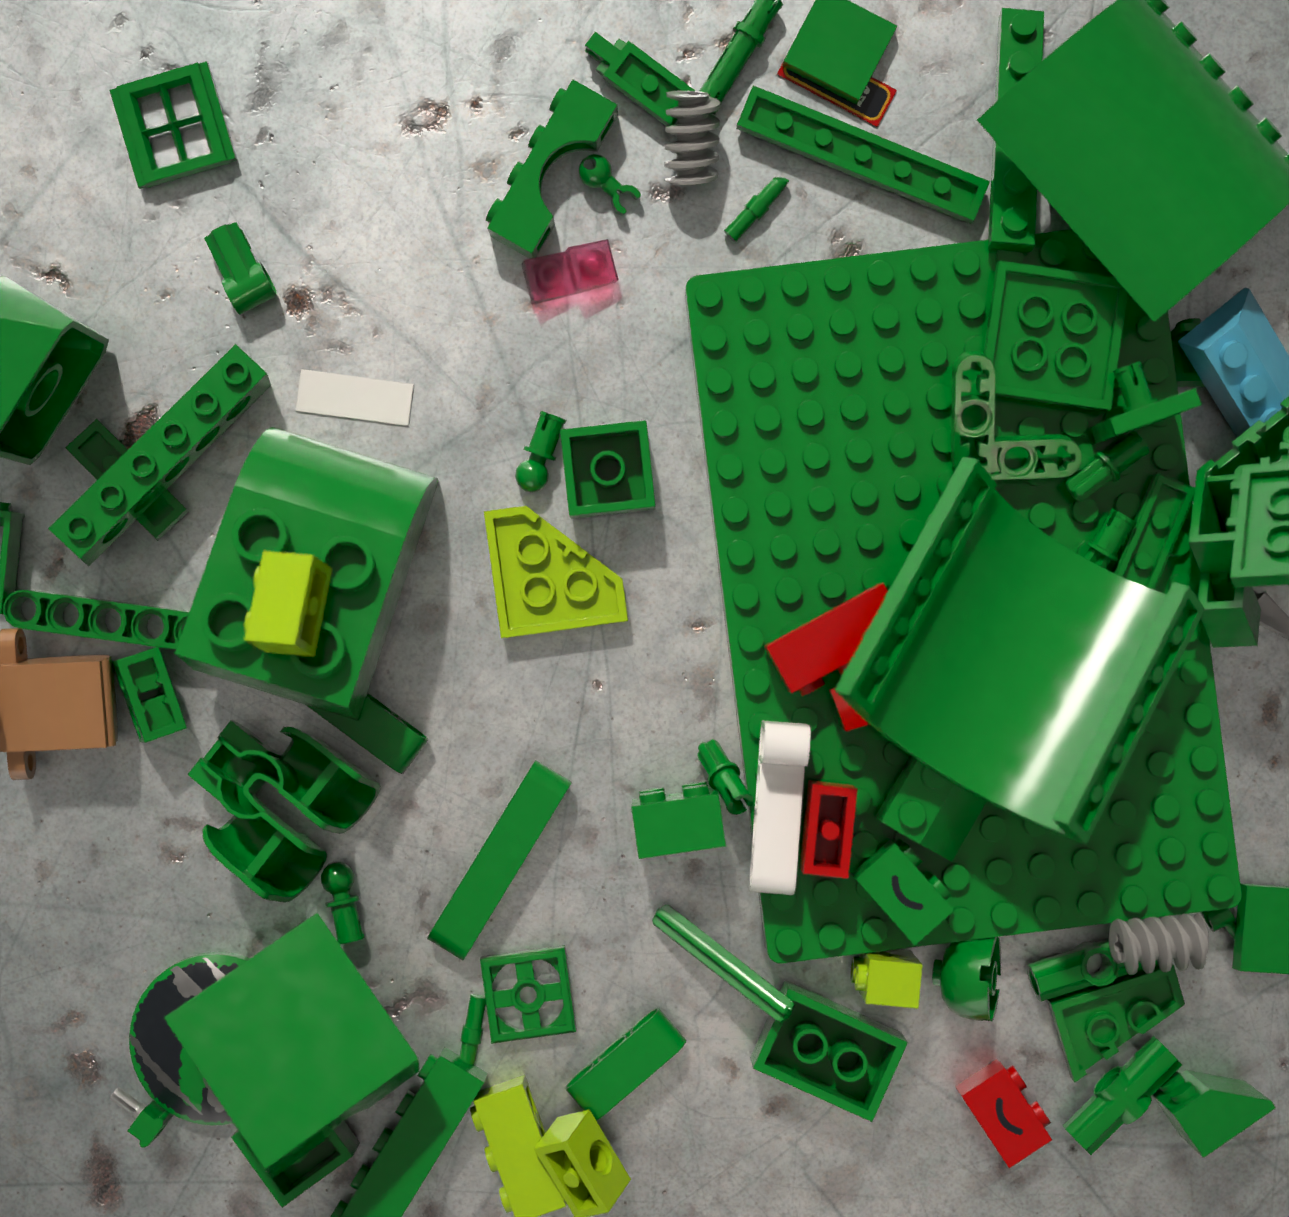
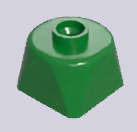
(42, 369)

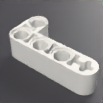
(778, 806)

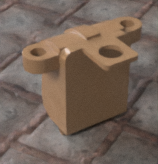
(52, 703)

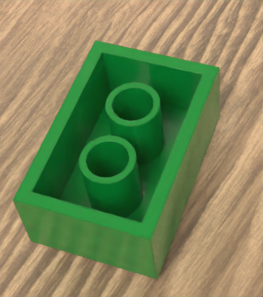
(830, 1052)

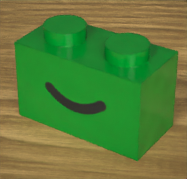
(903, 890)

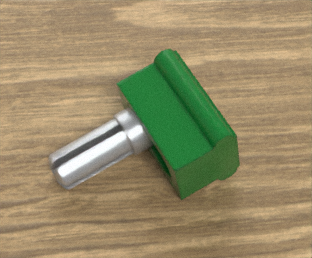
(149, 1119)

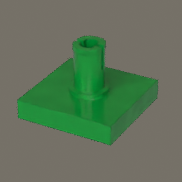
(1141, 407)

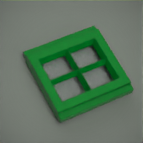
(173, 125)

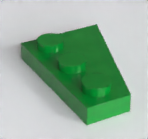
(1102, 1018)

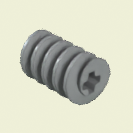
(693, 138)
(1160, 941)

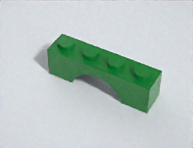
(577, 124)

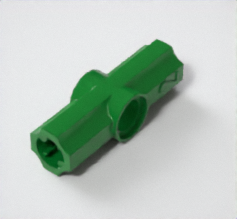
(1069, 972)
(1122, 1095)

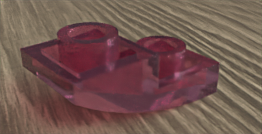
(569, 272)

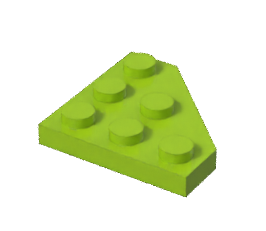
(546, 578)

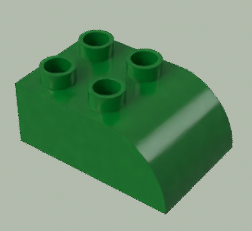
(321, 503)

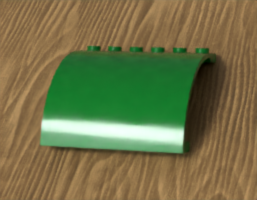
(1144, 151)
(1016, 660)

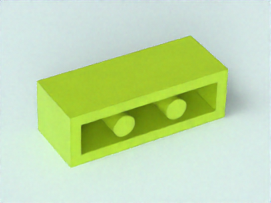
(512, 1131)

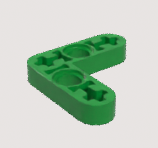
(995, 447)

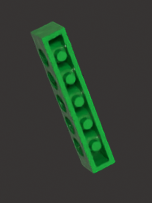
(161, 455)

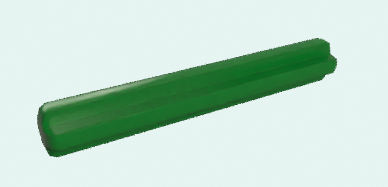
(723, 963)

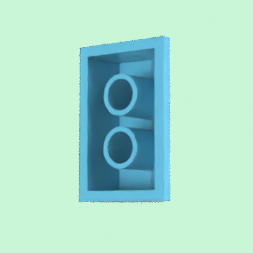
(1240, 361)

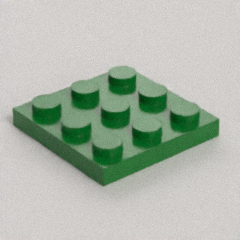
(1055, 335)

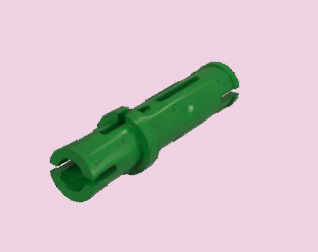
(746, 37)

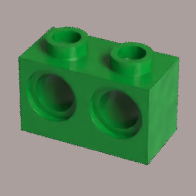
(149, 695)

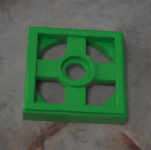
(504, 1032)

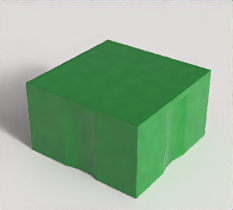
(293, 1044)

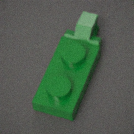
(636, 76)

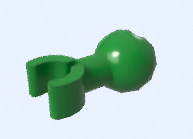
(602, 178)

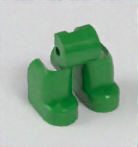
(255, 841)

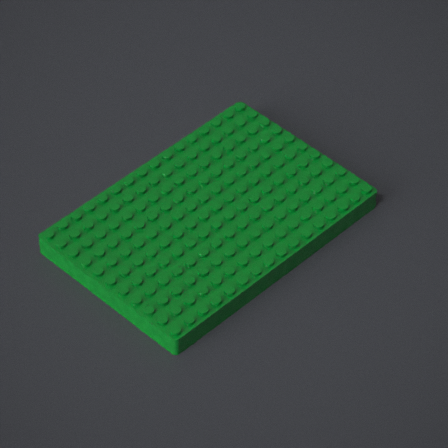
(821, 471)

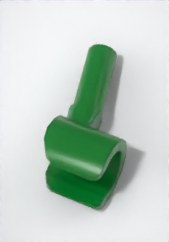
(1220, 918)

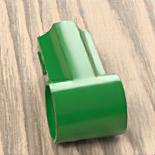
(244, 277)

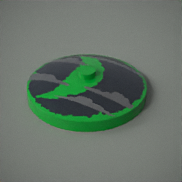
(157, 1053)

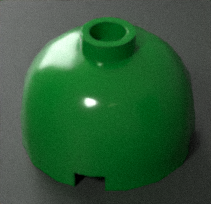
(970, 977)

